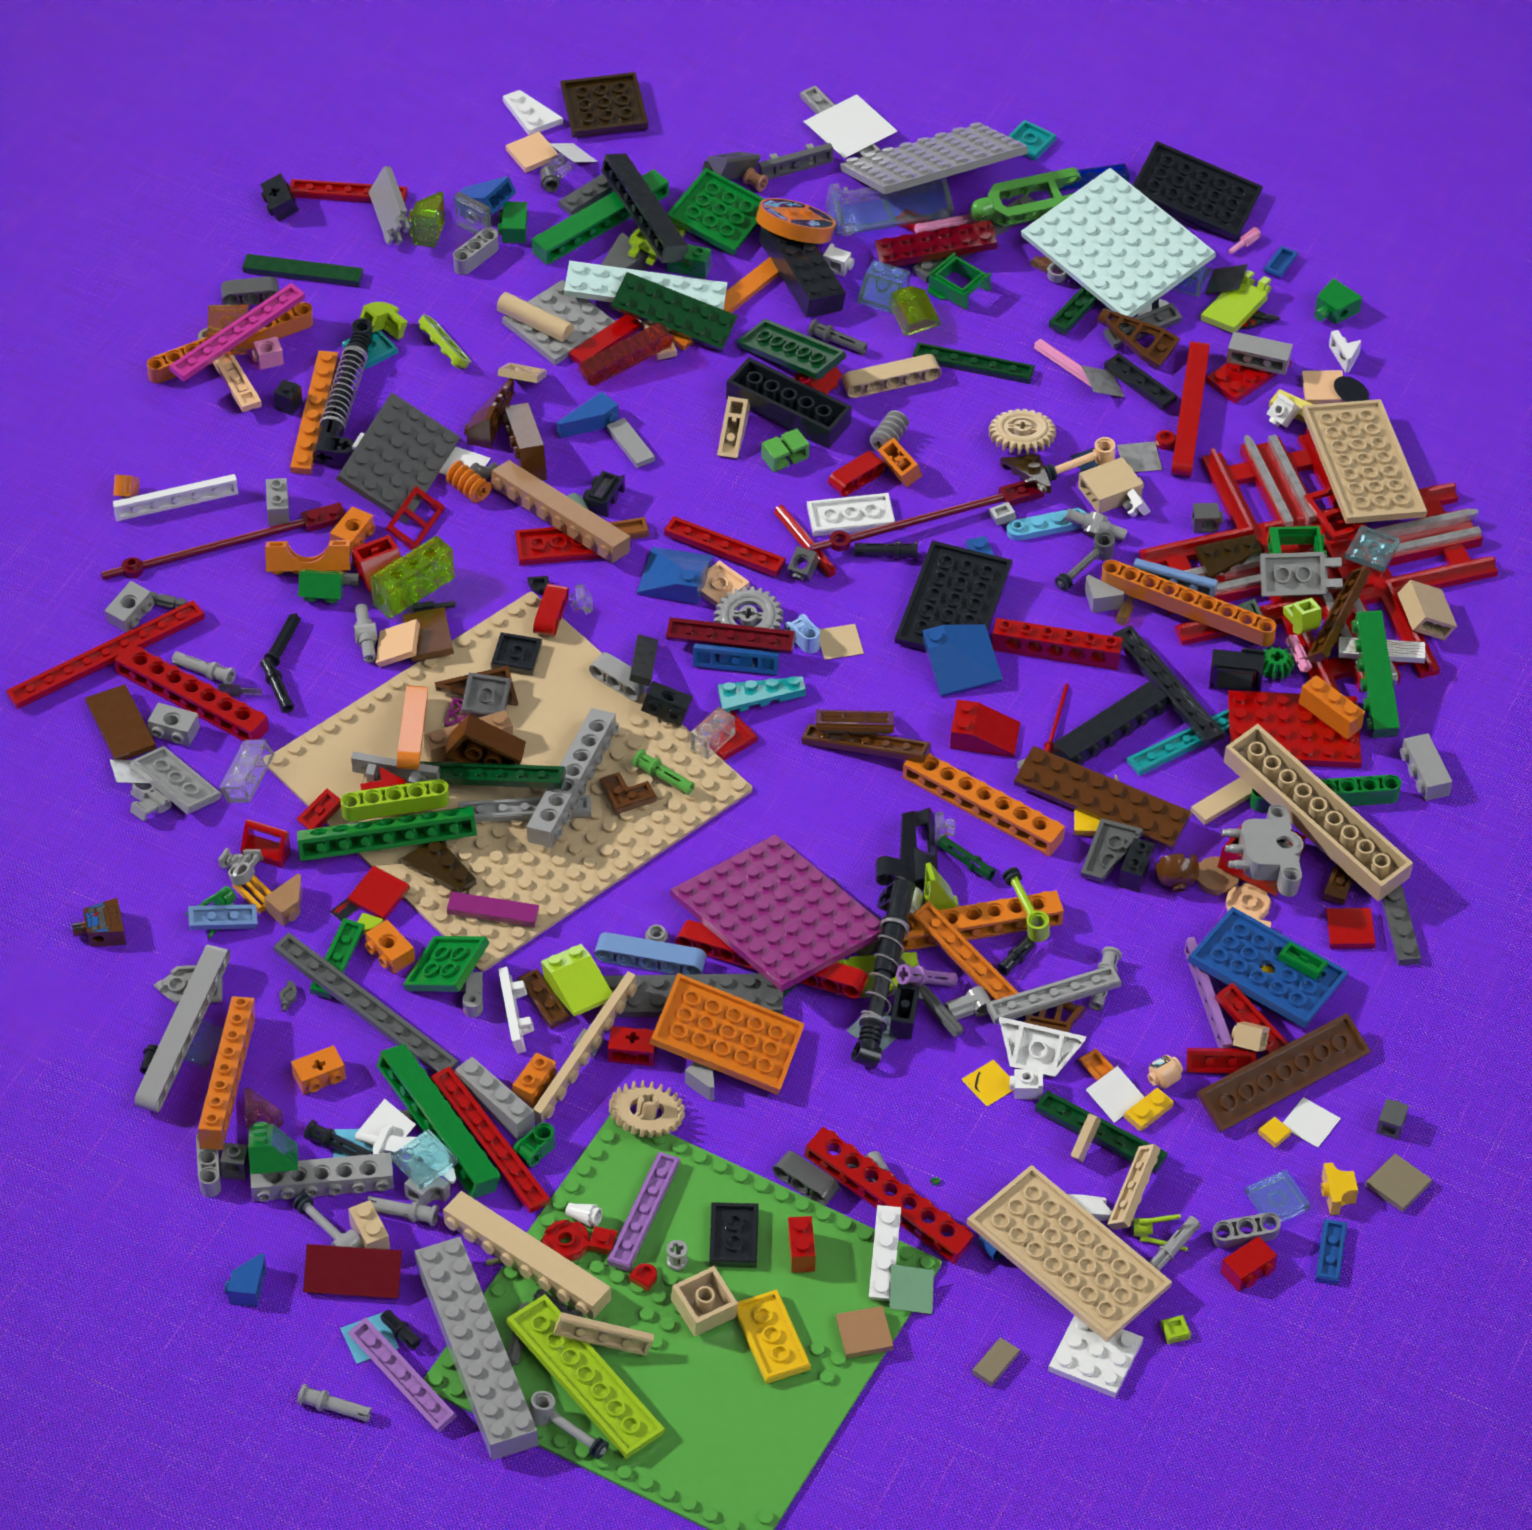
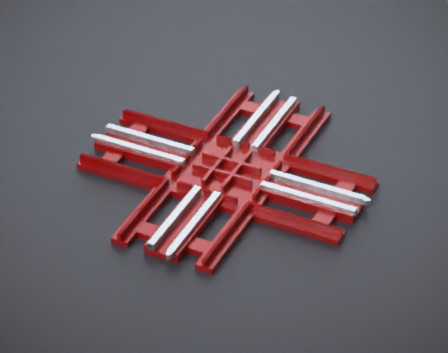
(1283, 493)

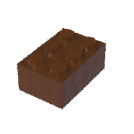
(483, 743)

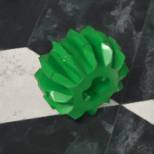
(1278, 663)

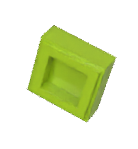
(1175, 1329)

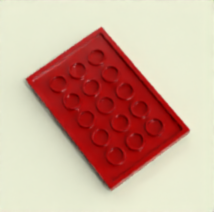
(1293, 727)

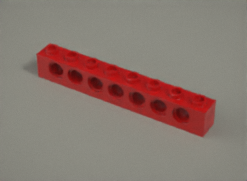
(191, 693)
(874, 1193)

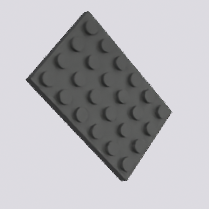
(396, 455)

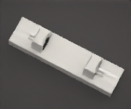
(517, 1025)

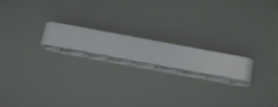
(182, 1028)

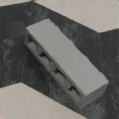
(496, 1098)

